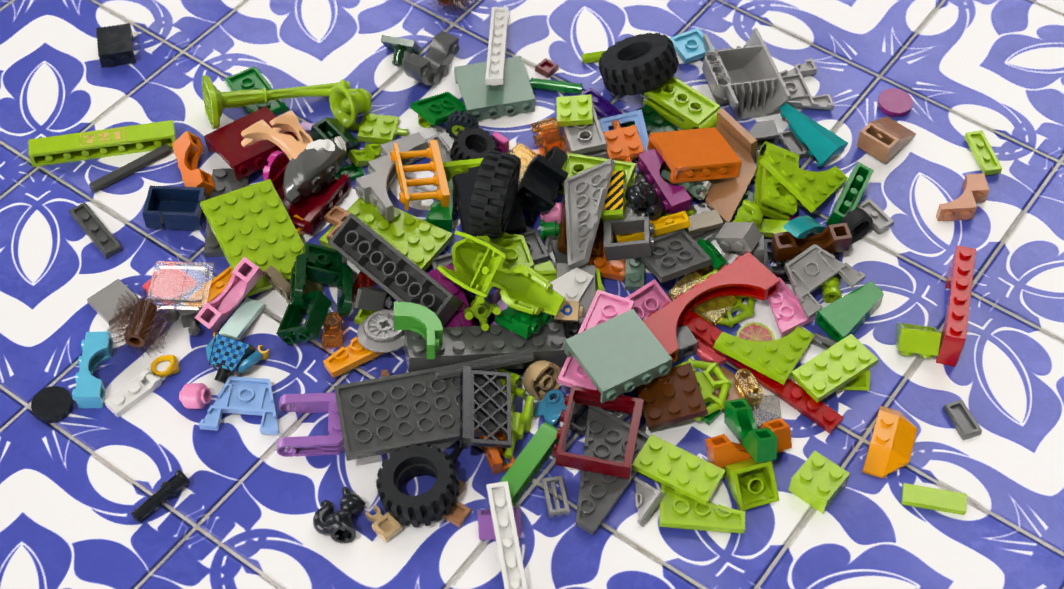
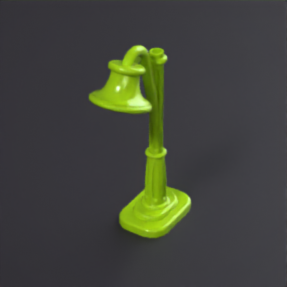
(344, 102)

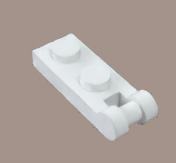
(133, 392)

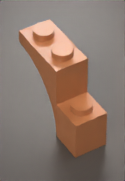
(964, 208)

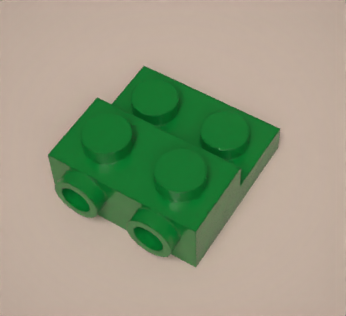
(521, 322)

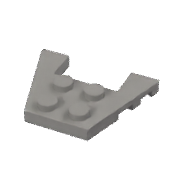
(799, 91)
(812, 270)

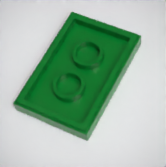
(437, 107)

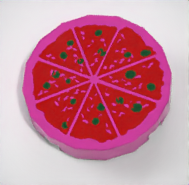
(277, 161)

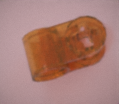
(332, 334)

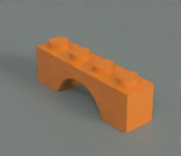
(187, 151)
(725, 452)

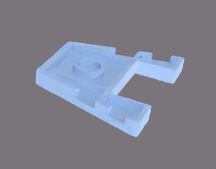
(244, 397)

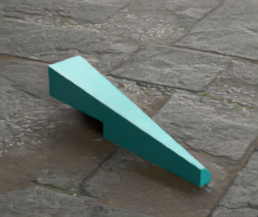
(818, 139)

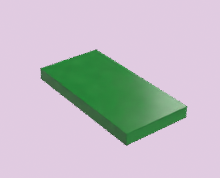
(253, 80)

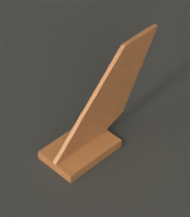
(727, 193)

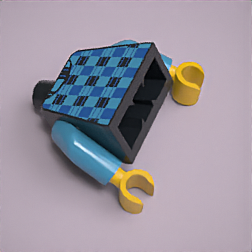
(232, 356)

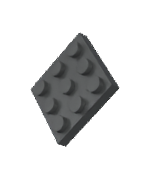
(675, 256)

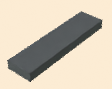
(95, 230)

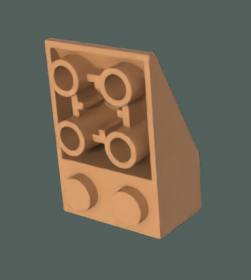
(884, 138)

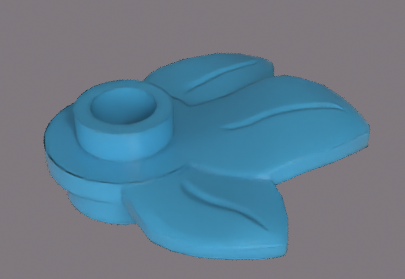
(551, 409)

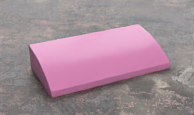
(648, 299)

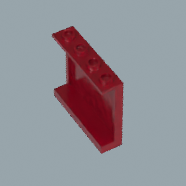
(227, 144)
(314, 206)

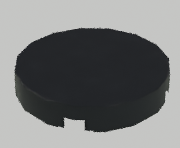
(52, 404)

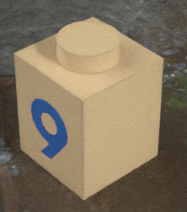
(569, 312)

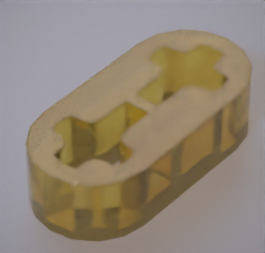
(752, 384)

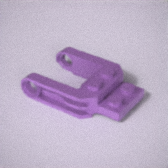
(312, 445)

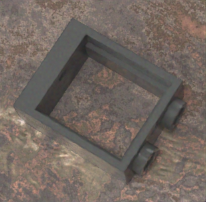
(629, 249)

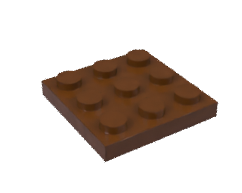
(672, 398)

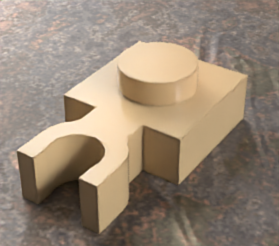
(383, 525)

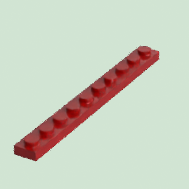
(789, 392)

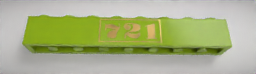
(101, 143)

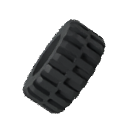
(410, 463)

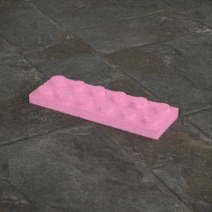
(601, 309)

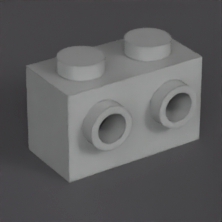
(738, 236)

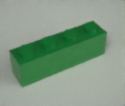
(850, 193)

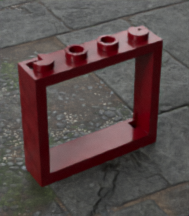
(593, 398)

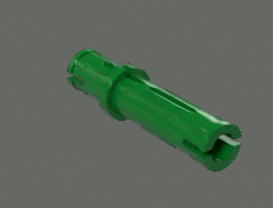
(564, 87)

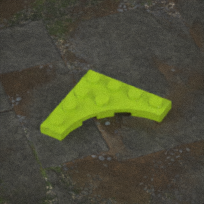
(806, 186)
(771, 358)
(686, 513)

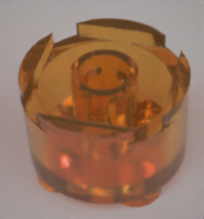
(547, 135)

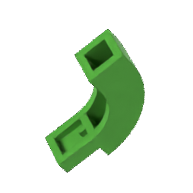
(421, 320)

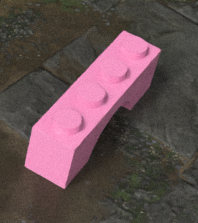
(241, 282)

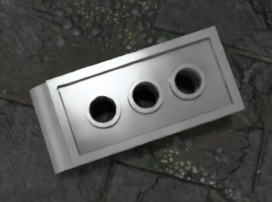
(585, 139)

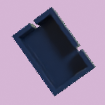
(174, 207)

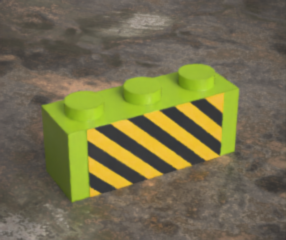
(615, 201)

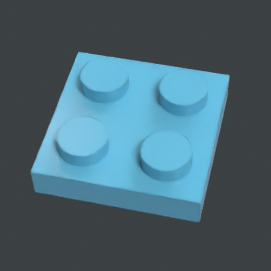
(689, 45)

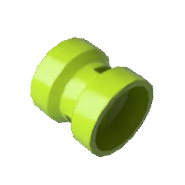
(831, 290)

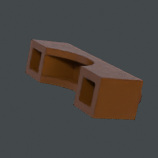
(832, 239)

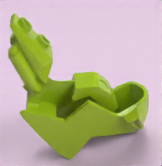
(483, 265)

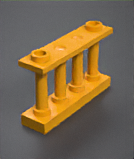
(435, 165)

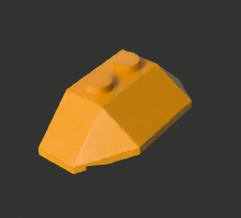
(890, 443)

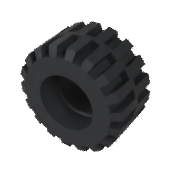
(470, 140)

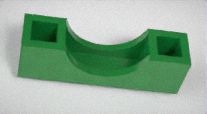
(758, 442)

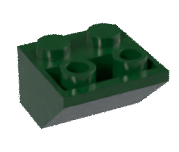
(331, 128)

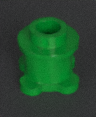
(549, 229)

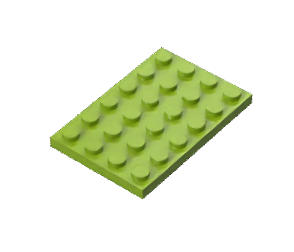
(254, 226)
(408, 233)

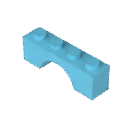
(90, 390)

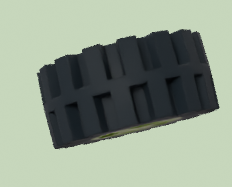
(458, 121)

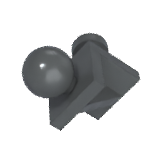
(188, 319)

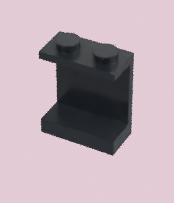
(115, 45)
(541, 183)

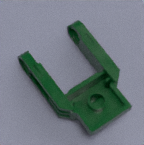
(322, 266)

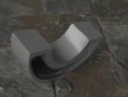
(435, 63)

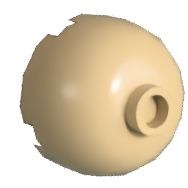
(541, 378)

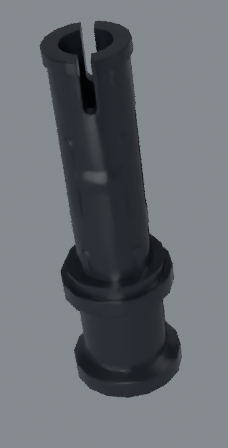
(167, 490)

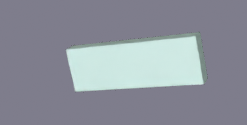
(242, 319)

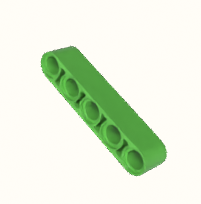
(530, 460)

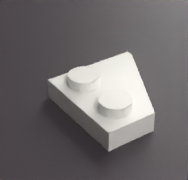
(573, 284)

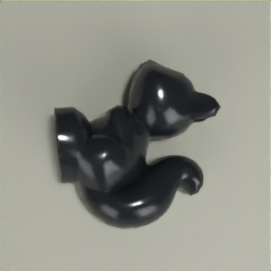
(645, 198)
(339, 523)

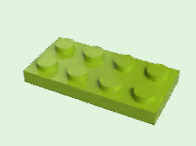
(834, 368)
(678, 469)

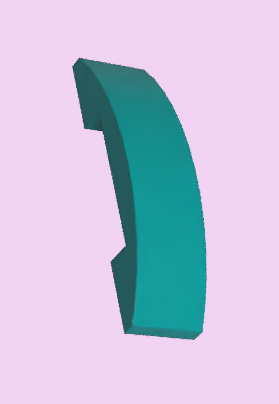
(802, 226)

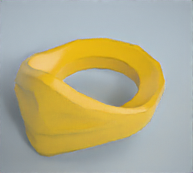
(172, 369)

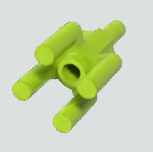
(481, 310)
(520, 423)

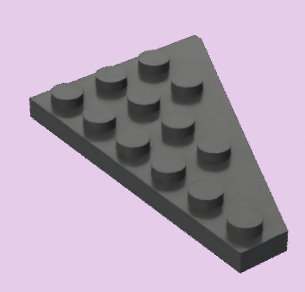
(598, 493)

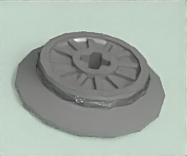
(378, 333)

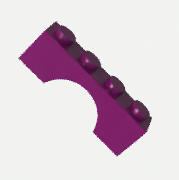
(672, 197)

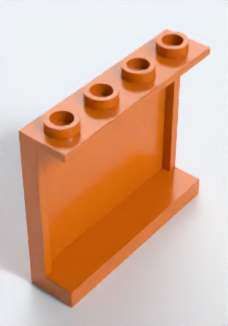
(696, 154)

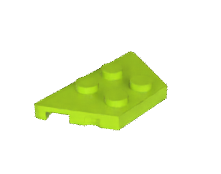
(517, 250)

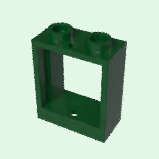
(317, 307)

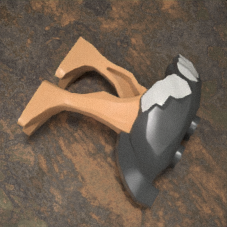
(310, 161)

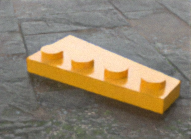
(348, 358)

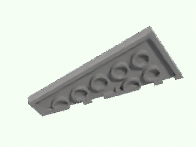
(584, 205)

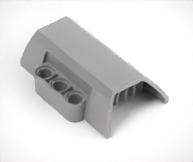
(745, 77)

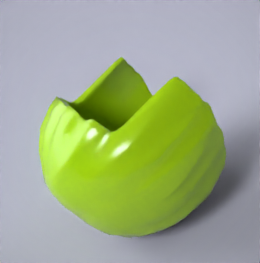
(749, 213)

